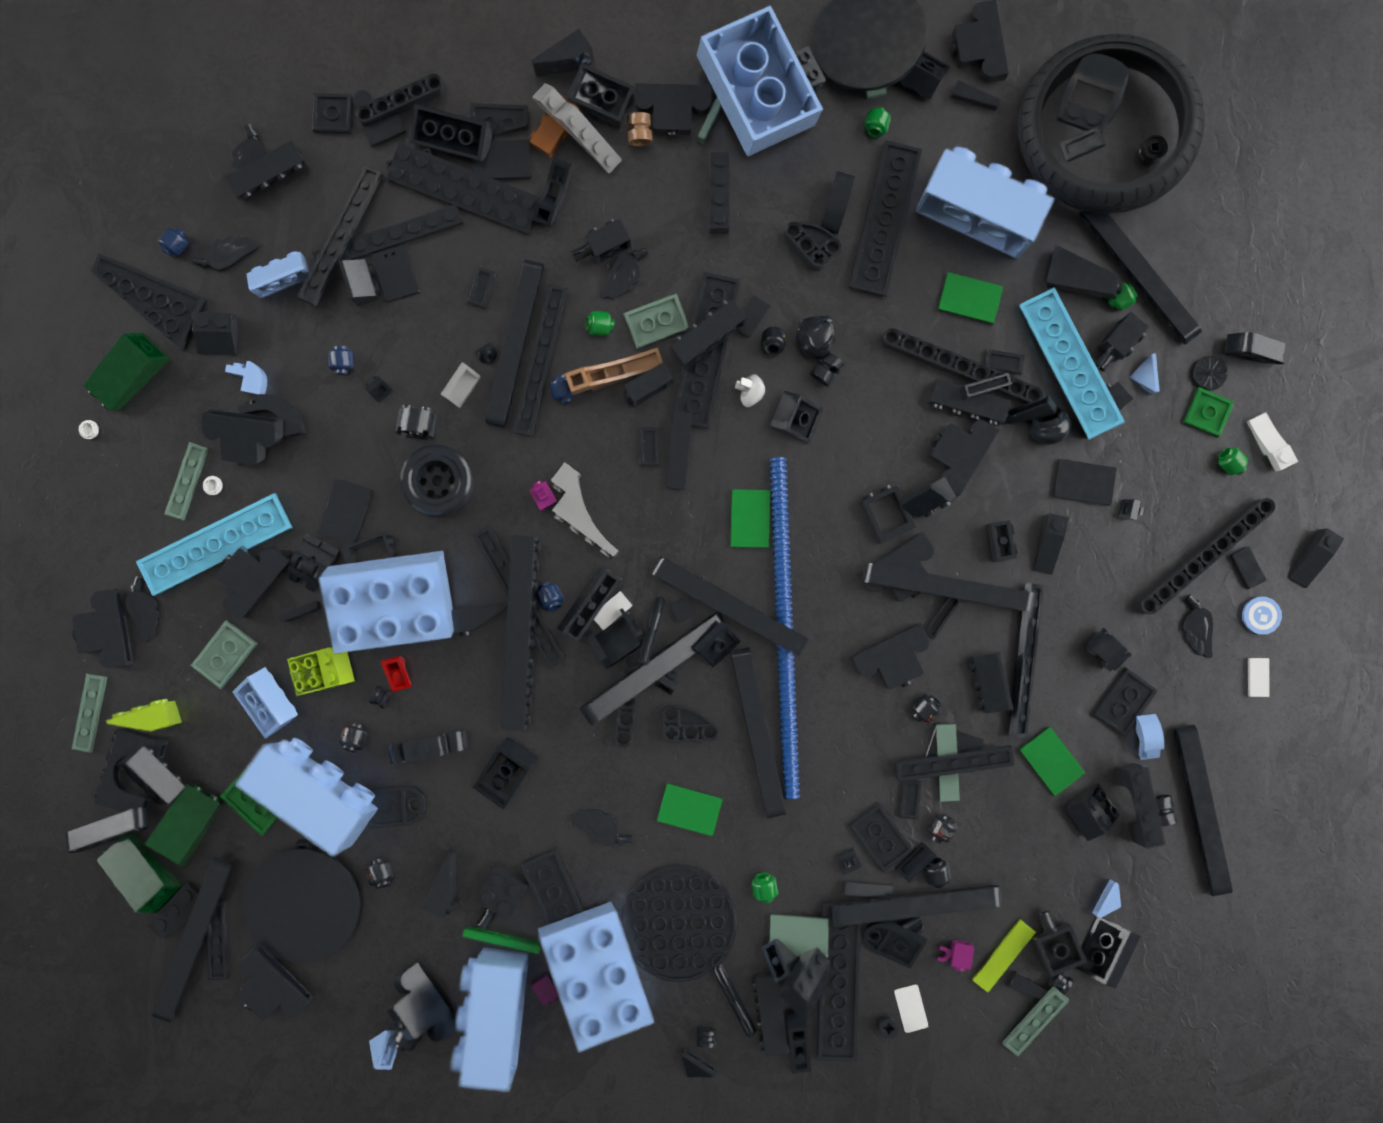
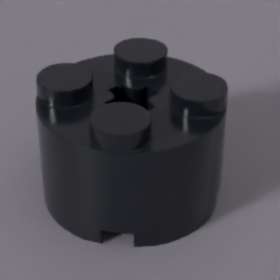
(416, 422)
(1108, 649)

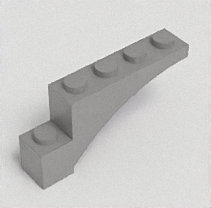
(577, 126)
(573, 510)

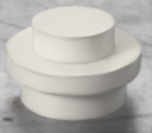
(88, 429)
(212, 485)

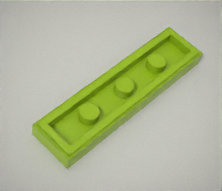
(1003, 955)

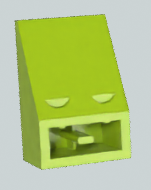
(320, 670)
(150, 718)

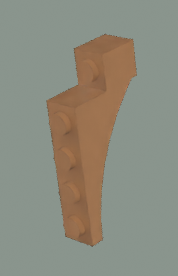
(613, 372)

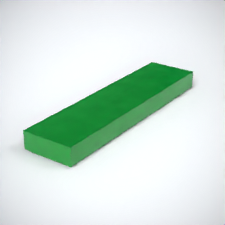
(502, 939)

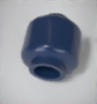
(173, 242)
(340, 360)
(561, 390)
(549, 597)

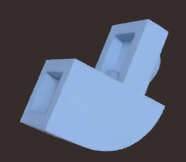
(253, 376)
(1150, 736)

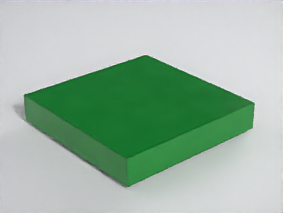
(1208, 412)

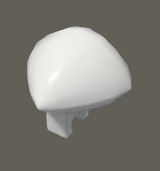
(751, 389)

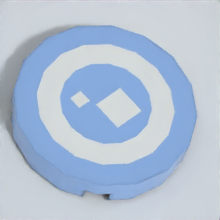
(1261, 615)

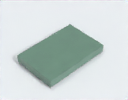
(656, 321)
(224, 654)
(800, 932)

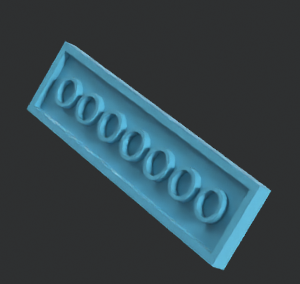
(1071, 364)
(213, 543)

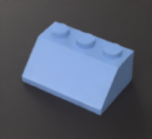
(278, 274)
(265, 702)

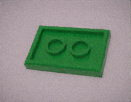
(970, 298)
(750, 518)
(1052, 761)
(249, 808)
(689, 809)

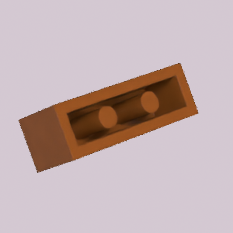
(549, 134)

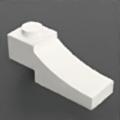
(1271, 442)

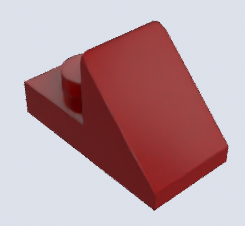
(396, 673)

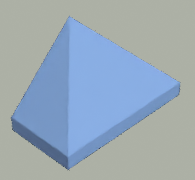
(1147, 375)
(1109, 900)
(383, 1050)

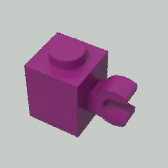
(543, 495)
(959, 955)
(546, 989)

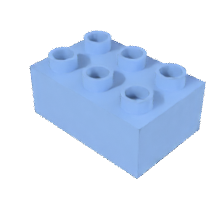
(758, 81)
(985, 202)
(387, 601)
(309, 794)
(595, 976)
(491, 1018)

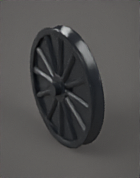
(1210, 372)

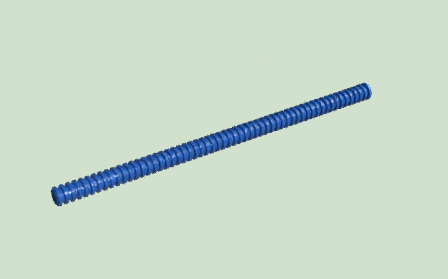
(784, 616)

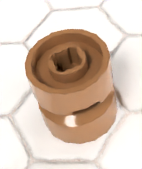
(639, 129)

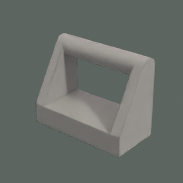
(460, 385)

